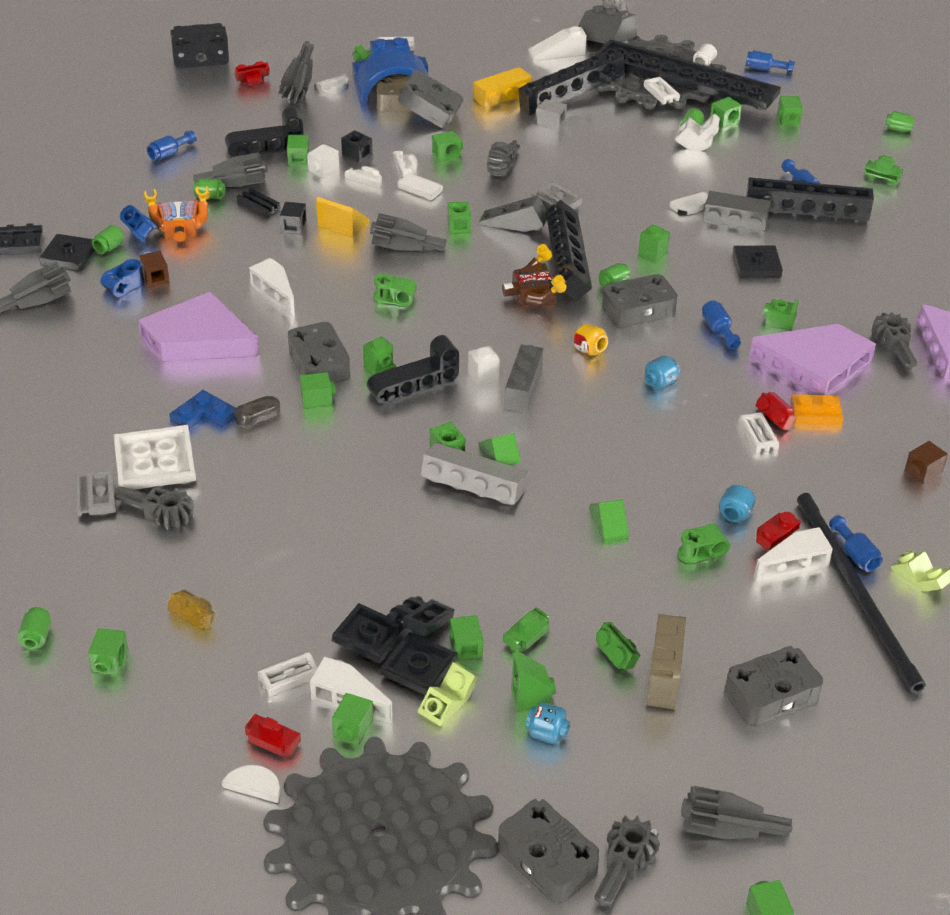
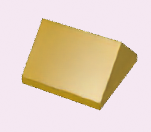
(339, 217)

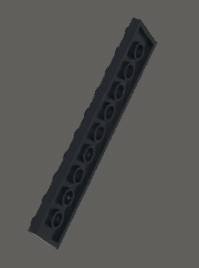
(695, 76)

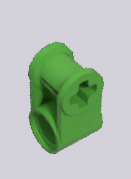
(395, 290)
(704, 543)

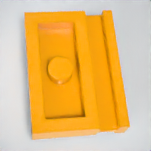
(817, 409)

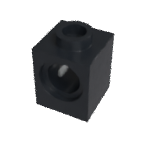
(356, 146)
(293, 218)

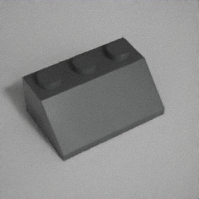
(607, 23)

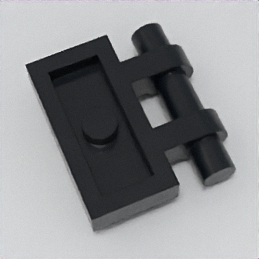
(26, 242)
(420, 616)

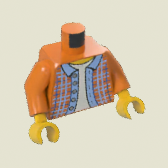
(179, 218)

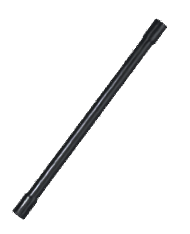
(906, 668)

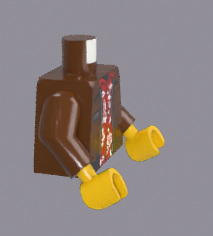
(534, 283)

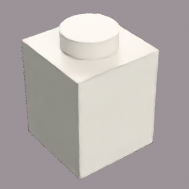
(323, 160)
(483, 366)

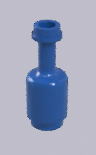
(764, 61)
(169, 146)
(798, 175)
(720, 322)
(857, 545)

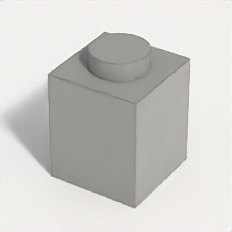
(551, 114)

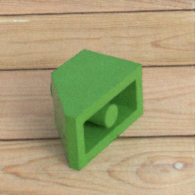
(501, 449)
(530, 683)

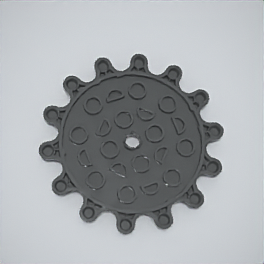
(632, 85)
(399, 873)

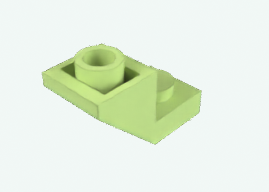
(919, 572)
(444, 701)

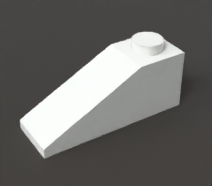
(563, 44)
(272, 282)
(796, 554)
(336, 678)

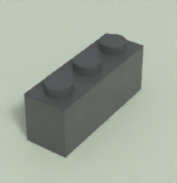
(736, 211)
(523, 378)

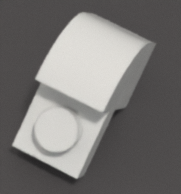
(695, 136)

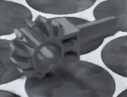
(501, 157)
(895, 337)
(160, 505)
(625, 856)

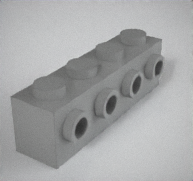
(474, 473)

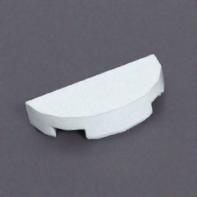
(333, 85)
(405, 163)
(366, 175)
(692, 203)
(254, 781)

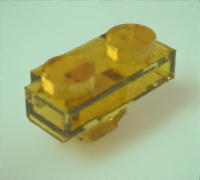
(192, 609)

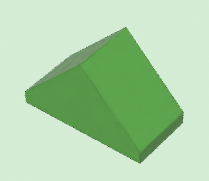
(610, 520)

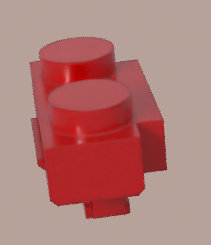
(252, 73)
(776, 410)
(777, 530)
(271, 735)

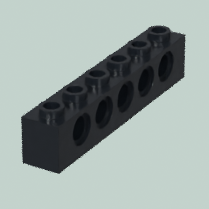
(572, 80)
(820, 194)
(568, 249)

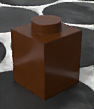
(154, 269)
(926, 462)

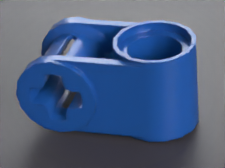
(137, 222)
(125, 277)

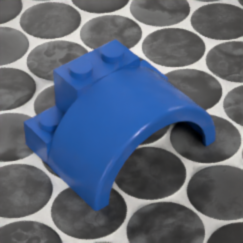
(385, 59)

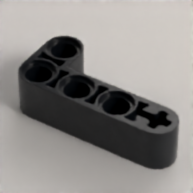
(235, 140)
(417, 376)

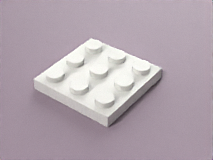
(154, 457)

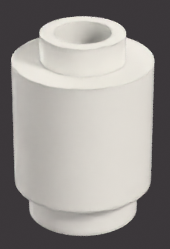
(705, 55)

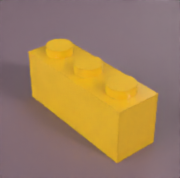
(500, 87)

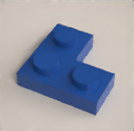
(202, 407)

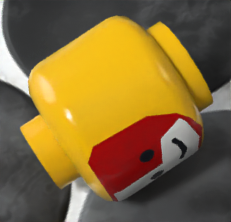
(590, 339)

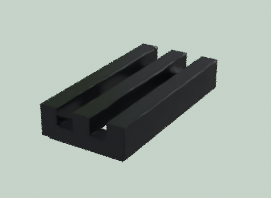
(258, 202)

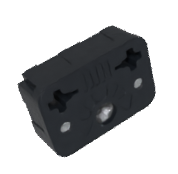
(199, 45)

